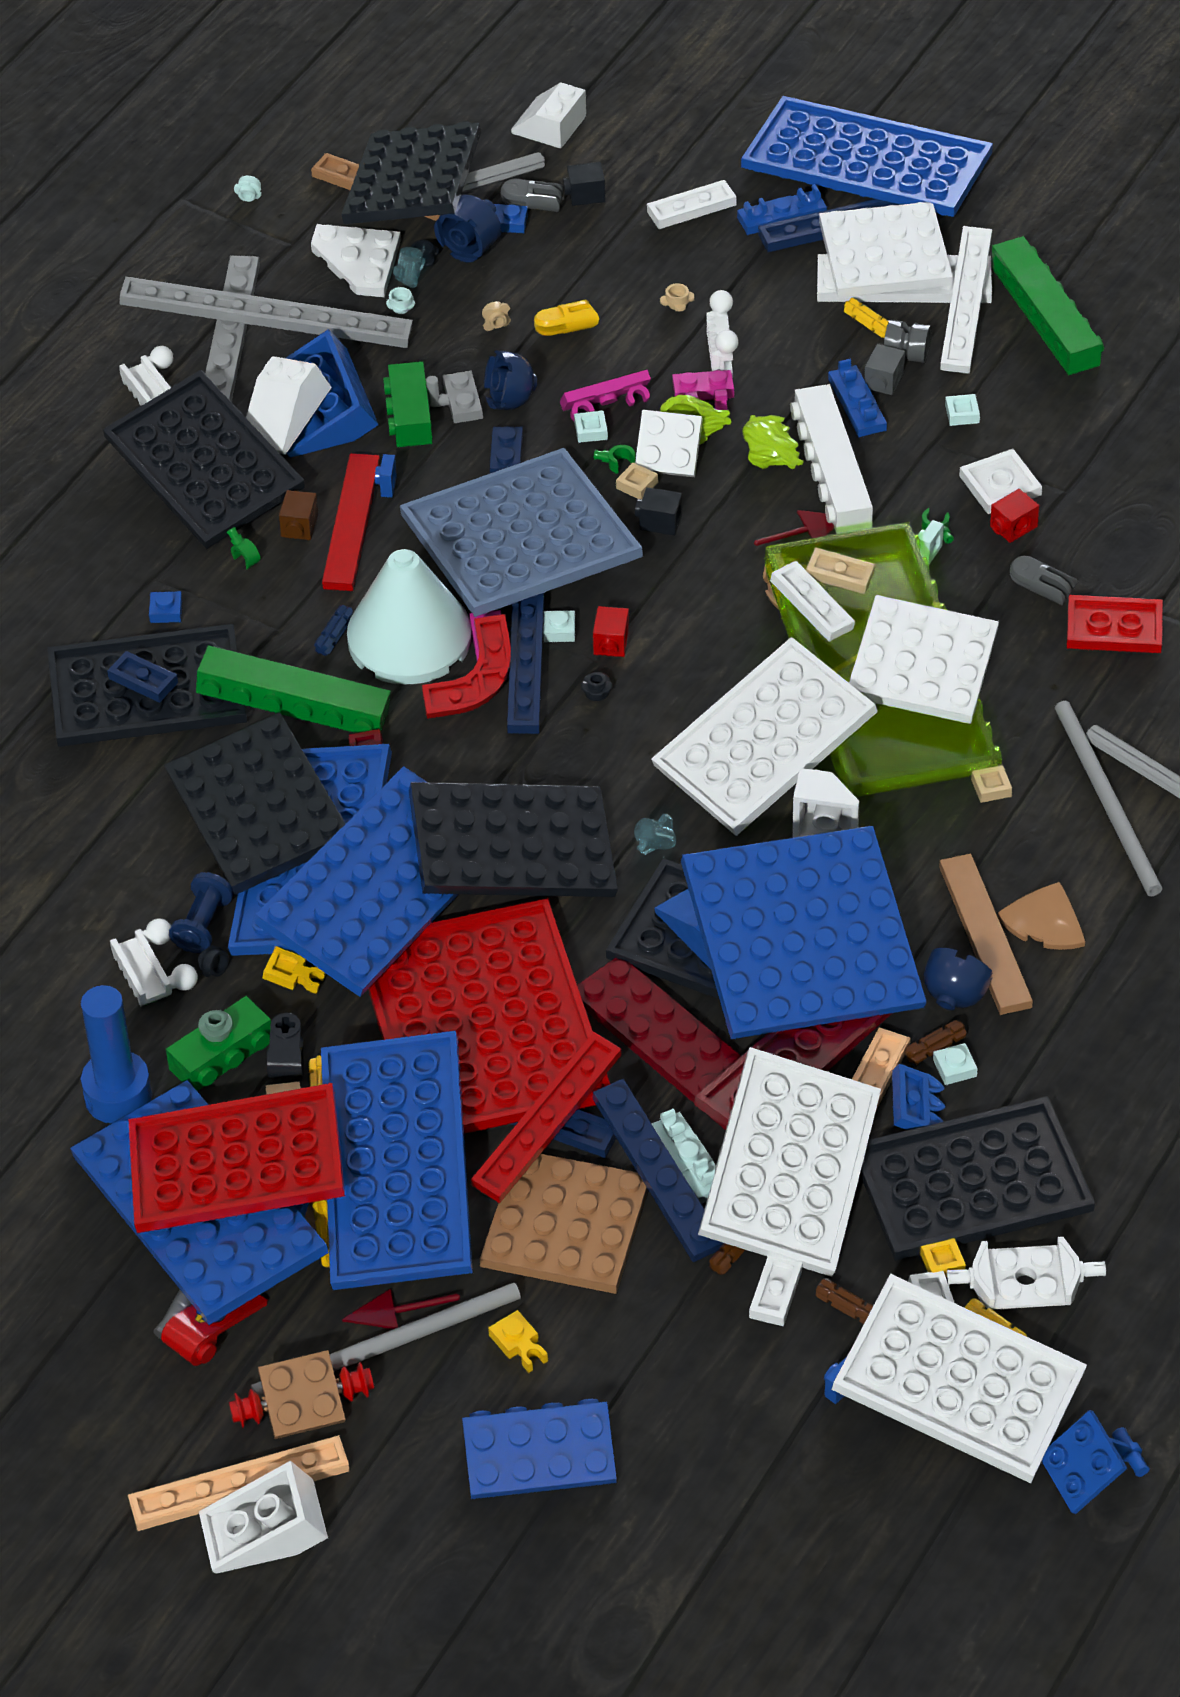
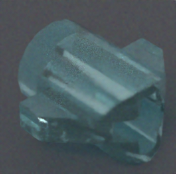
(409, 266)
(655, 834)

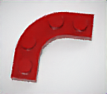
(481, 682)

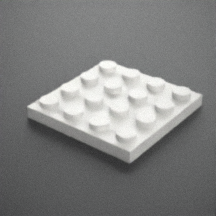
(885, 249)
(923, 658)

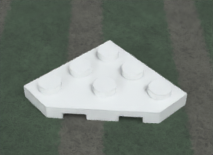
(358, 256)

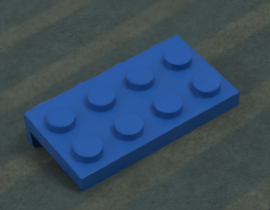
(539, 1449)

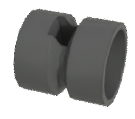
(913, 339)

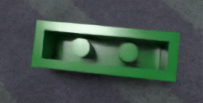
(408, 404)
(203, 1061)

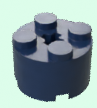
(469, 229)

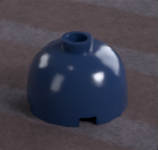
(509, 380)
(956, 980)

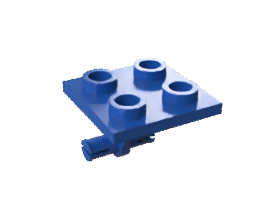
(1088, 1460)

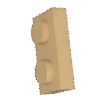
(840, 570)

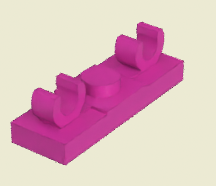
(607, 393)

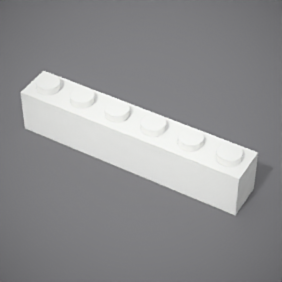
(832, 459)

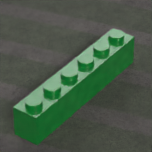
(1046, 305)
(292, 691)

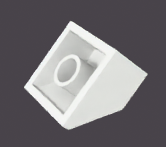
(553, 115)
(822, 804)

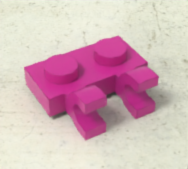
(706, 386)

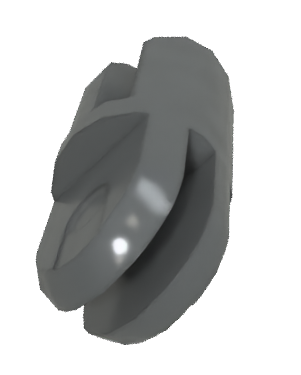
(534, 194)
(1042, 579)

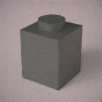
(884, 369)

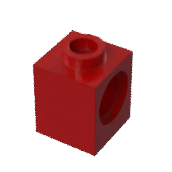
(1014, 515)
(611, 631)

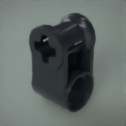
(285, 1047)

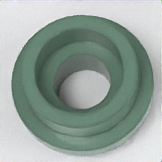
(215, 1025)

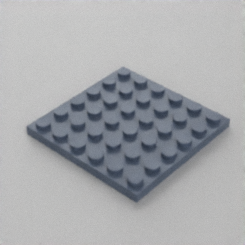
(520, 531)

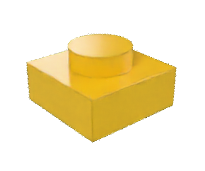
(942, 1256)

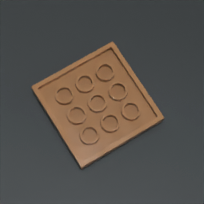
(567, 1224)

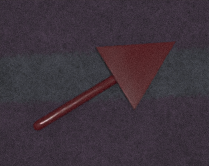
(814, 523)
(381, 1311)

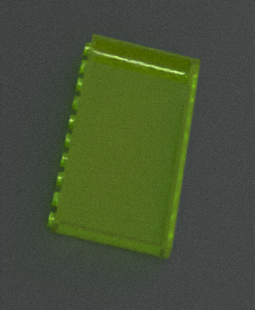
(895, 744)

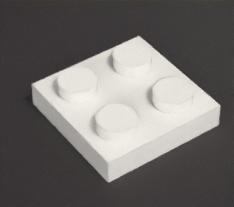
(669, 442)
(998, 477)

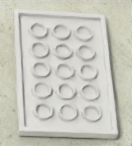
(762, 733)
(790, 1161)
(959, 1378)

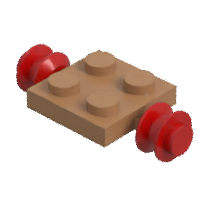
(301, 1394)

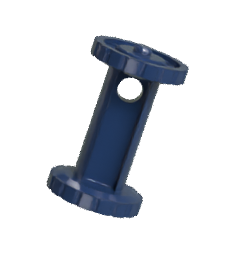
(192, 932)

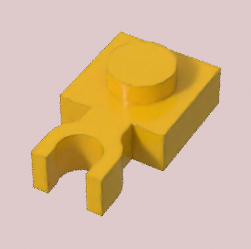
(289, 968)
(517, 1336)

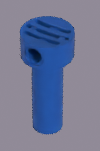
(114, 1078)

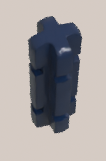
(333, 630)

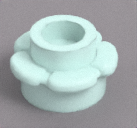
(248, 188)
(400, 300)

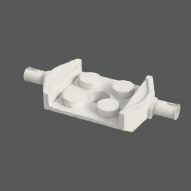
(1052, 1267)

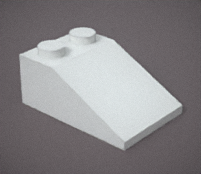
(285, 400)
(264, 1520)

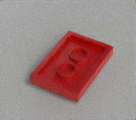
(1114, 624)

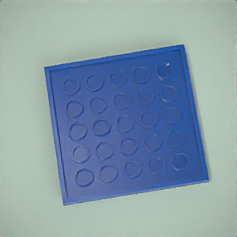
(802, 932)

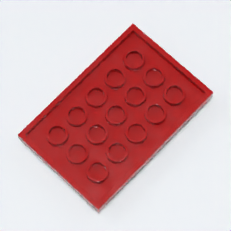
(235, 1158)

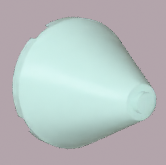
(408, 624)

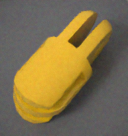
(566, 318)

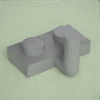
(460, 396)

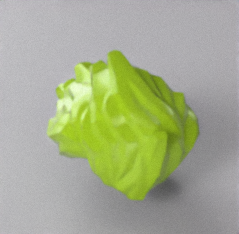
(712, 419)
(770, 442)

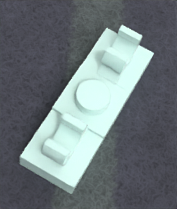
(687, 1152)

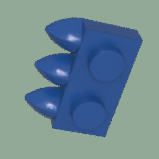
(914, 1098)

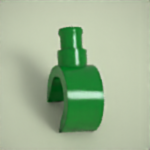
(615, 453)
(947, 537)
(243, 547)

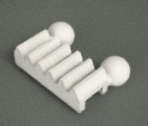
(720, 339)
(144, 378)
(143, 968)

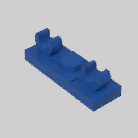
(780, 209)
(857, 399)

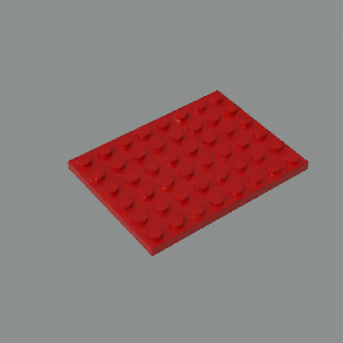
(507, 996)

